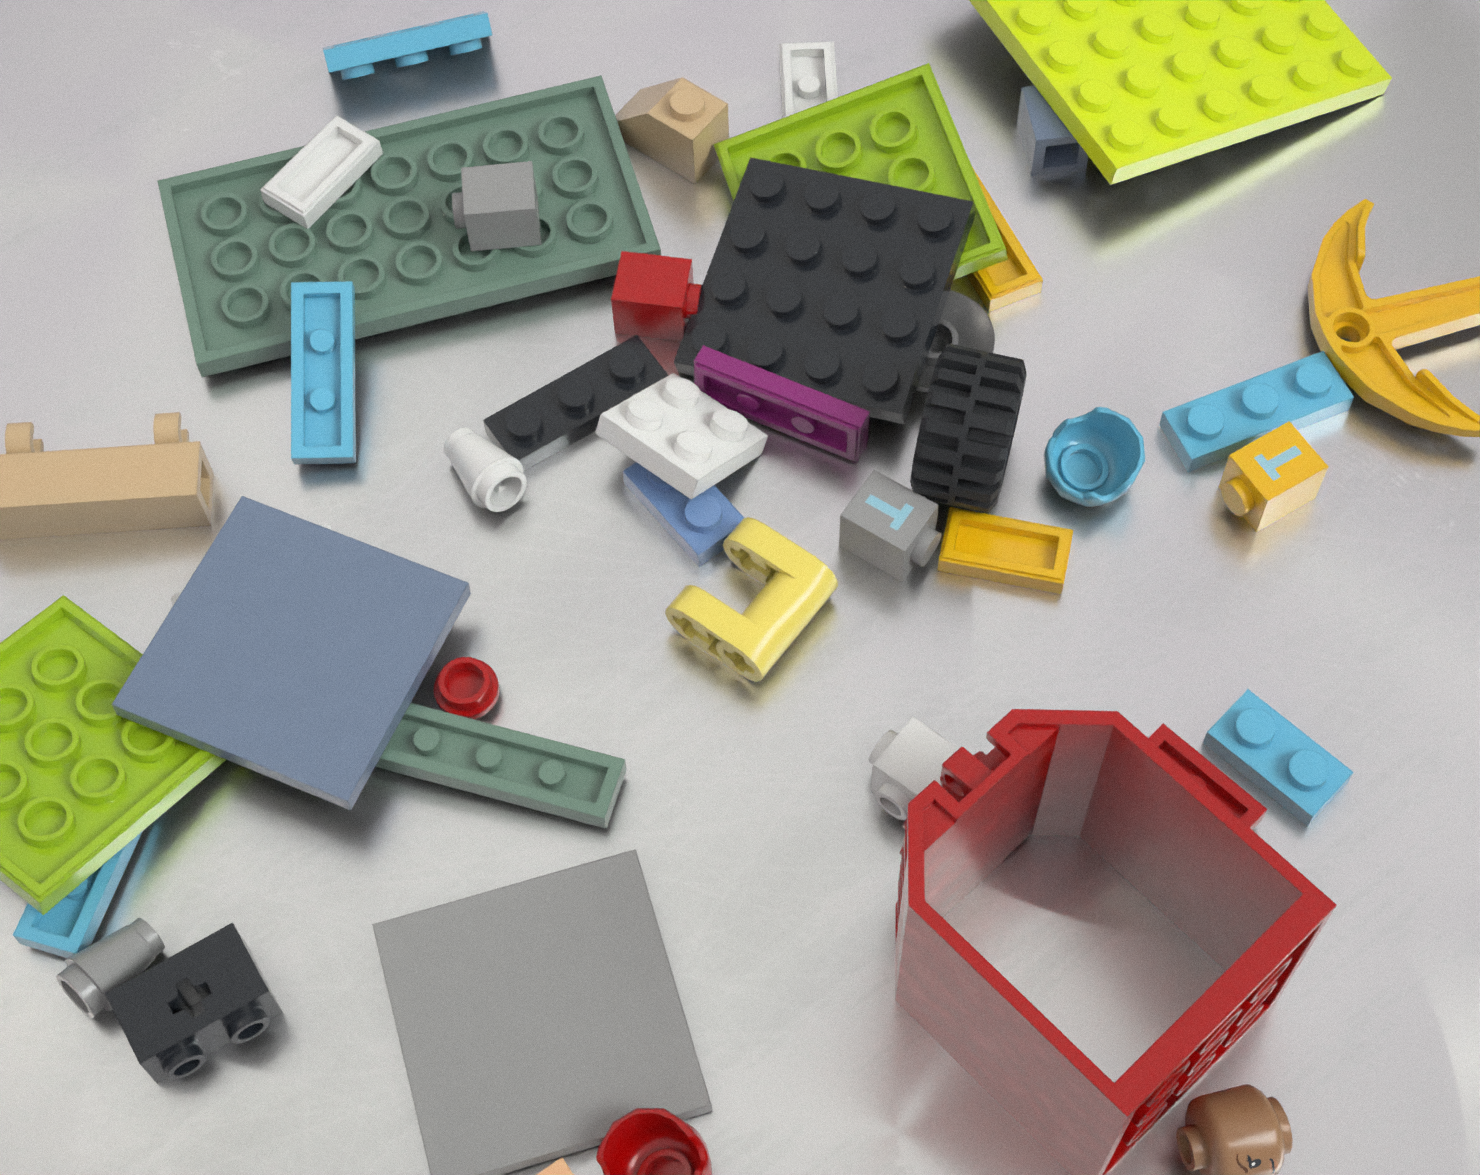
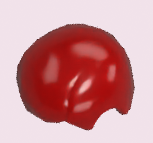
(653, 1144)

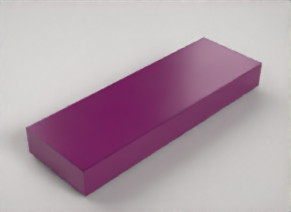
(783, 404)

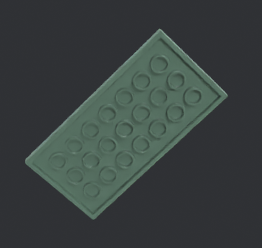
(398, 227)

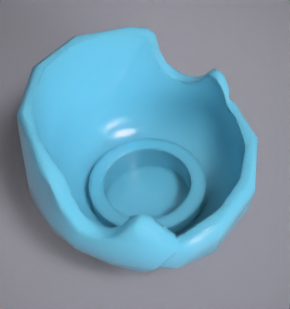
(1094, 457)

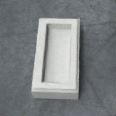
(321, 172)

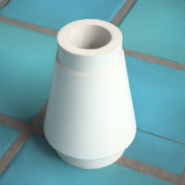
(486, 471)

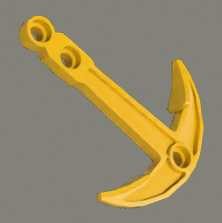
(1386, 324)

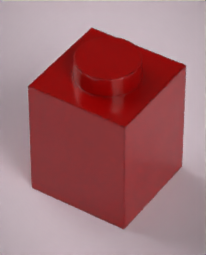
(654, 296)

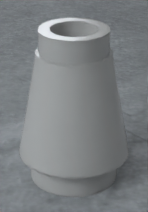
(108, 965)

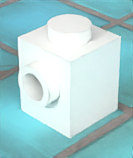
(907, 765)

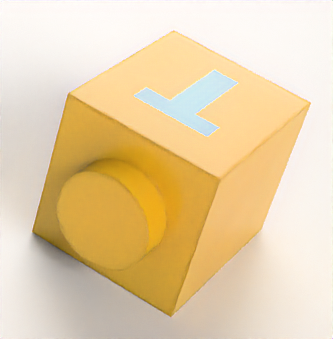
(1272, 477)

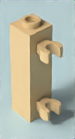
(103, 487)

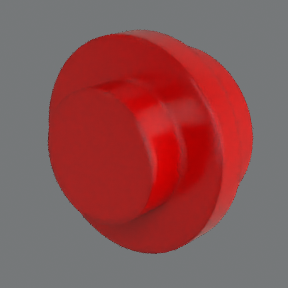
(466, 688)

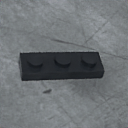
(572, 403)

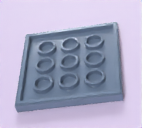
(293, 651)

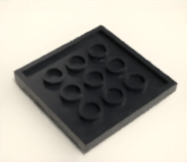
(831, 283)

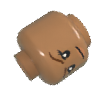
(1235, 1133)

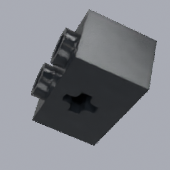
(159, 1002)

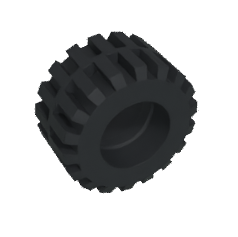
(968, 428)

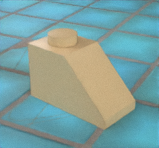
(676, 126)

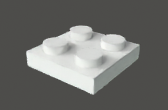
(681, 435)

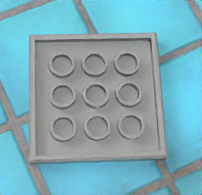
(537, 1017)

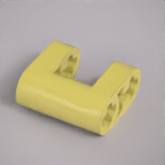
(792, 595)

